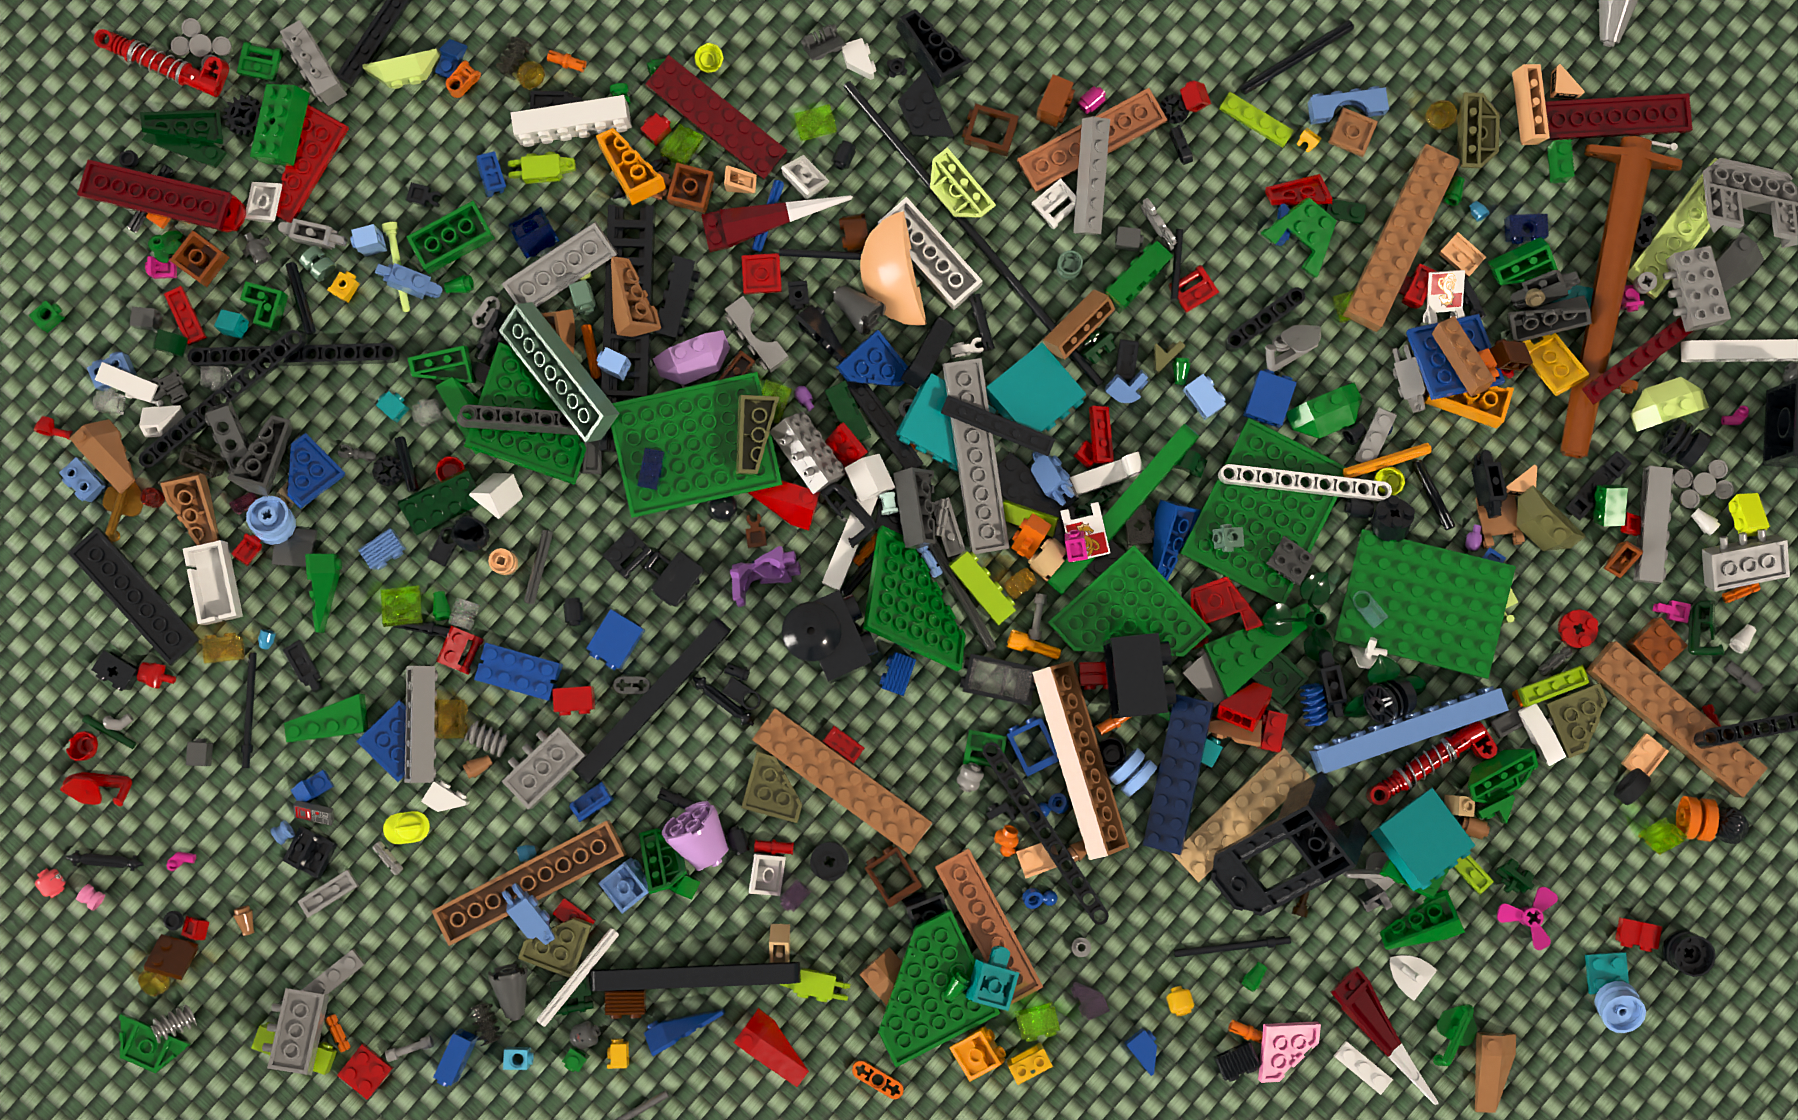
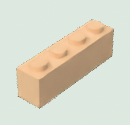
(1530, 104)

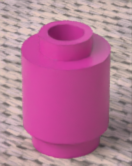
(1092, 99)

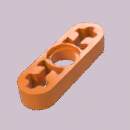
(862, 1076)

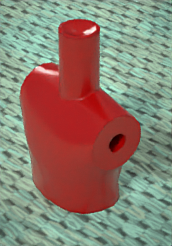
(153, 674)

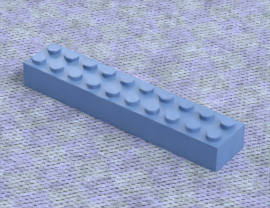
(1411, 729)

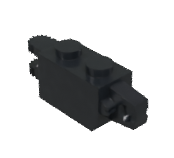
(1489, 483)
(1332, 680)

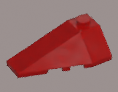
(790, 502)
(768, 1045)

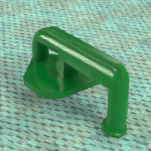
(1457, 1026)

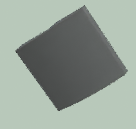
(294, 549)

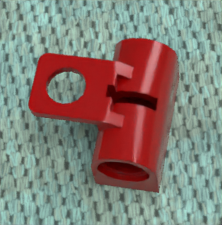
(1416, 287)

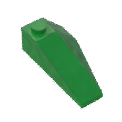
(1429, 922)

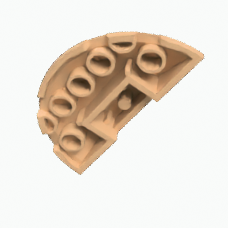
(889, 271)

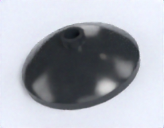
(814, 646)

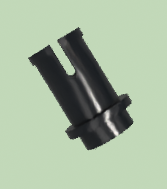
(737, 671)

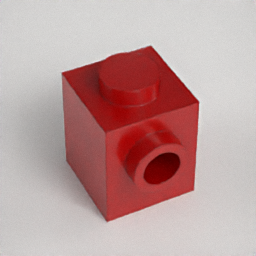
(1195, 96)
(656, 128)

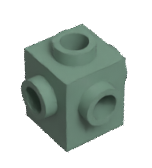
(1228, 538)

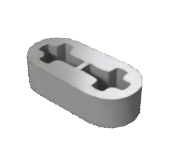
(483, 309)

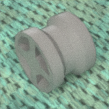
(1640, 284)

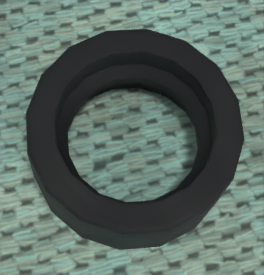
(1632, 786)

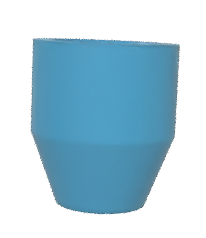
(1478, 211)
(266, 638)
(526, 852)

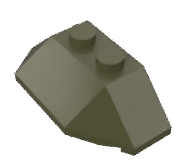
(1477, 131)
(1545, 522)

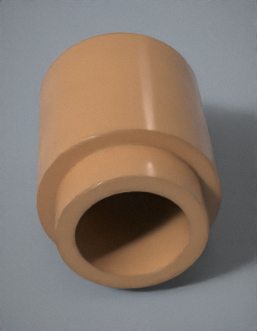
(1475, 827)

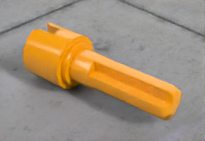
(1020, 641)

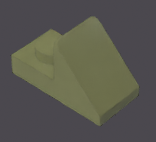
(1162, 359)

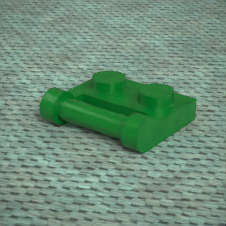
(259, 67)
(976, 741)

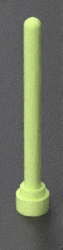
(390, 230)

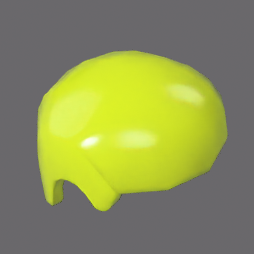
(708, 58)
(1393, 477)

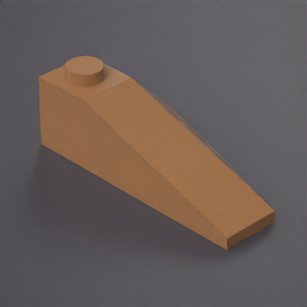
(631, 308)
(564, 325)
(104, 449)
(193, 504)
(1222, 729)
(882, 974)
(1493, 1063)

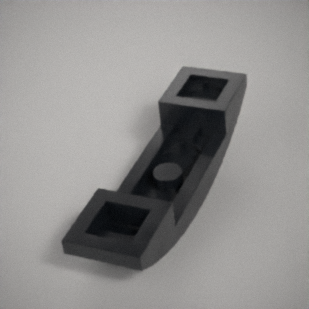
(1604, 475)

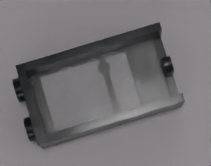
(998, 679)

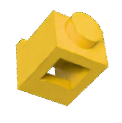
(346, 292)
(618, 1053)

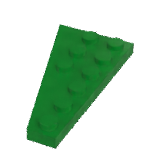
(1245, 652)

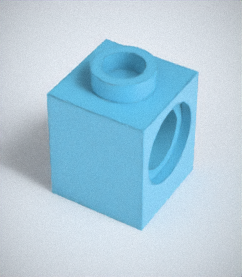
(509, 1058)

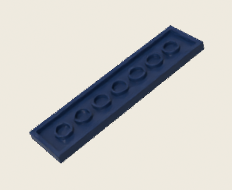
(1178, 774)

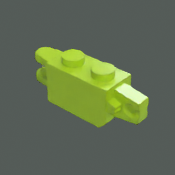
(542, 167)
(818, 985)

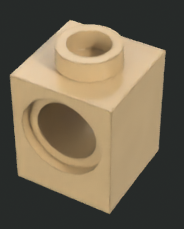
(1460, 805)

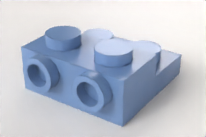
(625, 885)

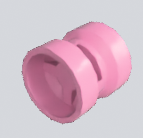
(90, 897)

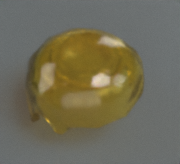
(530, 75)
(1441, 114)
(153, 983)

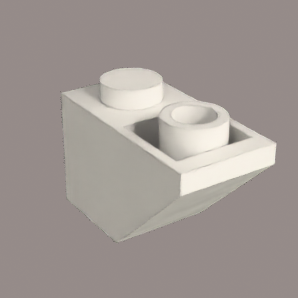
(856, 58)
(158, 420)
(442, 798)

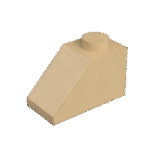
(779, 943)

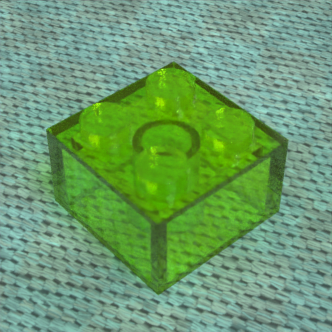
(1037, 1021)

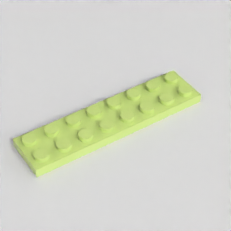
(1678, 234)

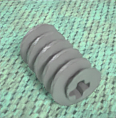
(487, 738)
(172, 1023)

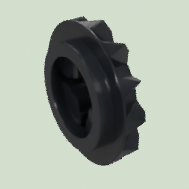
(1178, 116)
(396, 471)

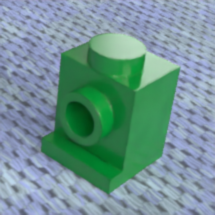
(575, 1059)

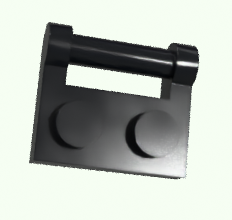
(623, 549)

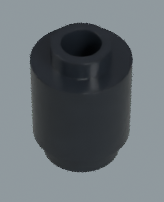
(843, 155)
(1359, 508)
(573, 611)
(737, 840)

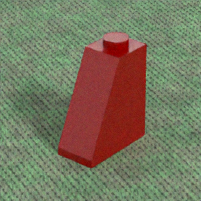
(1246, 706)

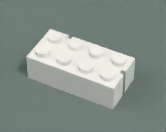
(213, 582)

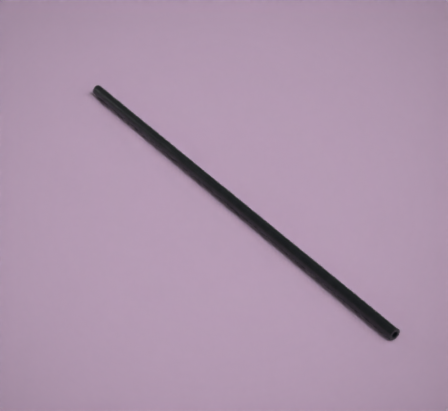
(968, 228)

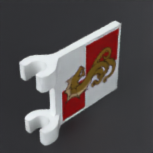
(1444, 294)
(1093, 529)

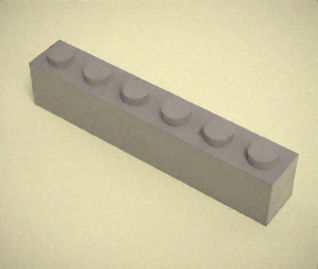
(1091, 176)
(1655, 516)
(420, 724)

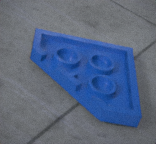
(873, 363)
(310, 471)
(386, 741)

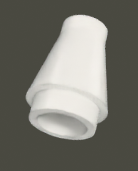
(1705, 521)
(1742, 639)

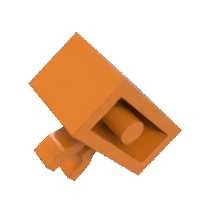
(1030, 536)

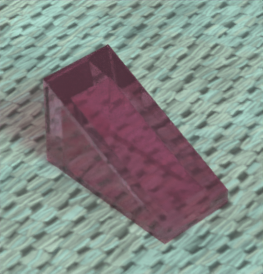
(243, 503)

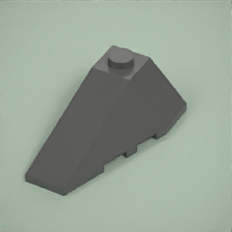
(1738, 260)

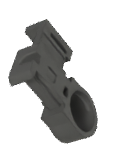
(171, 384)

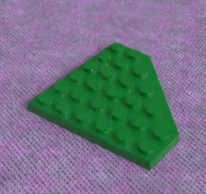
(514, 386)
(1128, 602)
(908, 605)
(917, 1010)

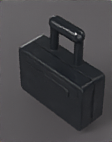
(676, 579)

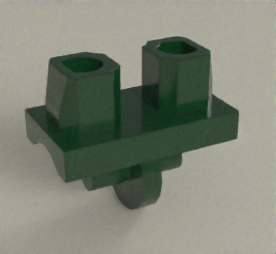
(1103, 341)
(1513, 879)

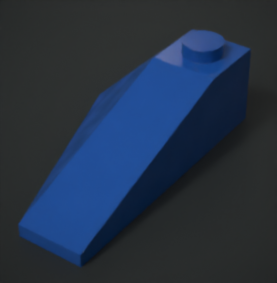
(1171, 530)
(668, 1032)

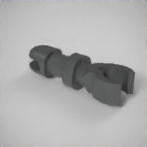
(357, 453)

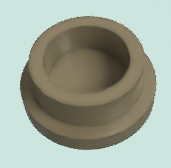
(1534, 297)

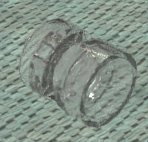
(463, 613)

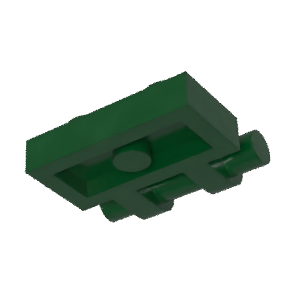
(580, 992)

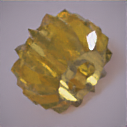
(1020, 583)

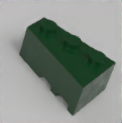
(846, 410)

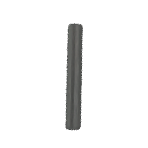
(538, 567)

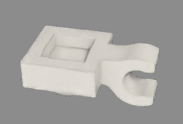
(961, 349)

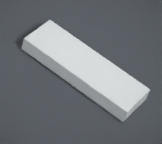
(126, 382)

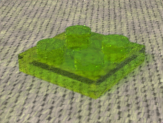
(401, 606)

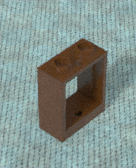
(984, 144)
(906, 891)

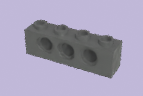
(226, 413)

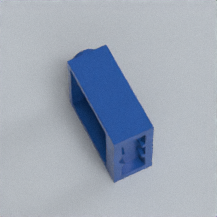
(1028, 770)

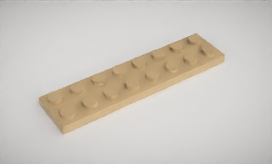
(1241, 813)

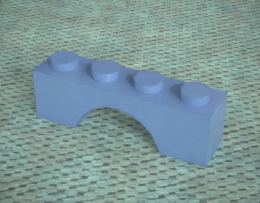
(1371, 102)

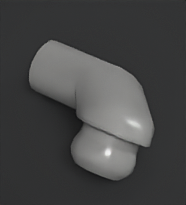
(115, 724)

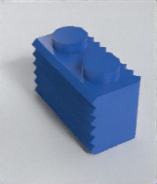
(898, 673)

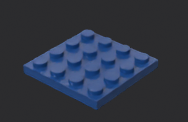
(1434, 366)

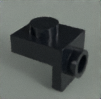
(996, 809)

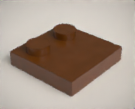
(171, 957)

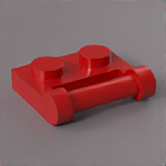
(1198, 293)
(454, 647)

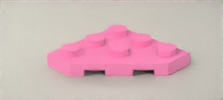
(1285, 1047)

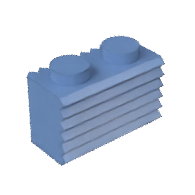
(382, 549)

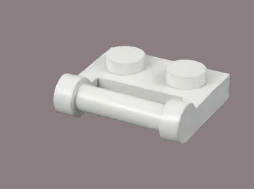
(1052, 199)

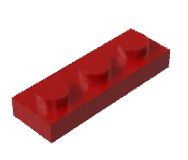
(185, 315)
(1101, 434)

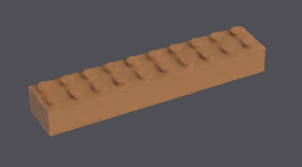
(1401, 237)
(1673, 718)
(1080, 760)
(842, 781)
(537, 876)

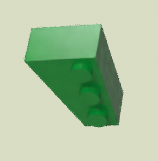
(1523, 263)
(443, 365)

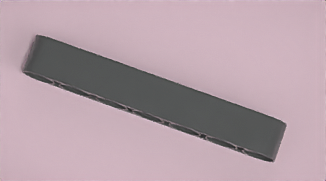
(515, 422)

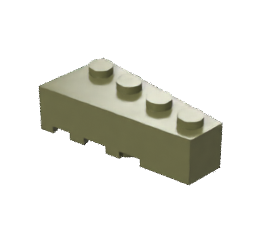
(753, 429)

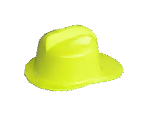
(406, 827)

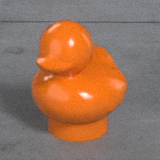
(1008, 839)

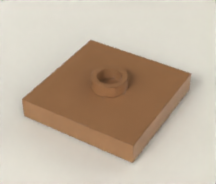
(1352, 132)

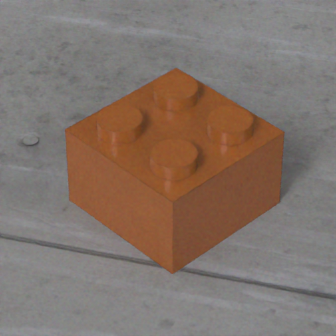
(1054, 102)
(691, 188)
(199, 258)
(1656, 644)

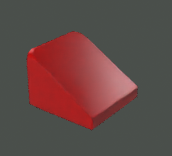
(195, 928)

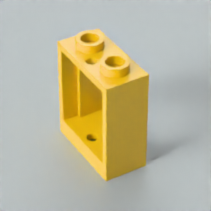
(1028, 1060)

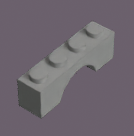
(770, 353)

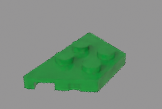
(142, 1048)

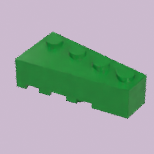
(1138, 276)
(335, 720)

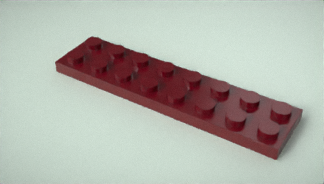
(1619, 116)
(716, 117)
(154, 195)

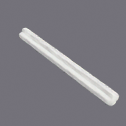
(577, 977)

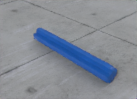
(773, 198)

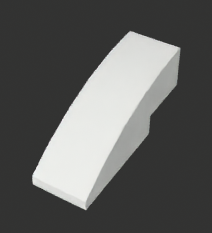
(1541, 734)

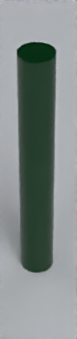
(111, 733)

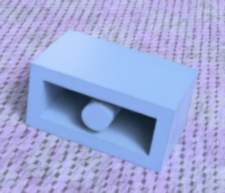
(368, 240)
(613, 363)
(1204, 396)

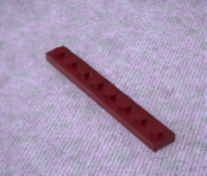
(1635, 361)

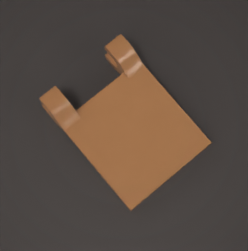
(1501, 525)

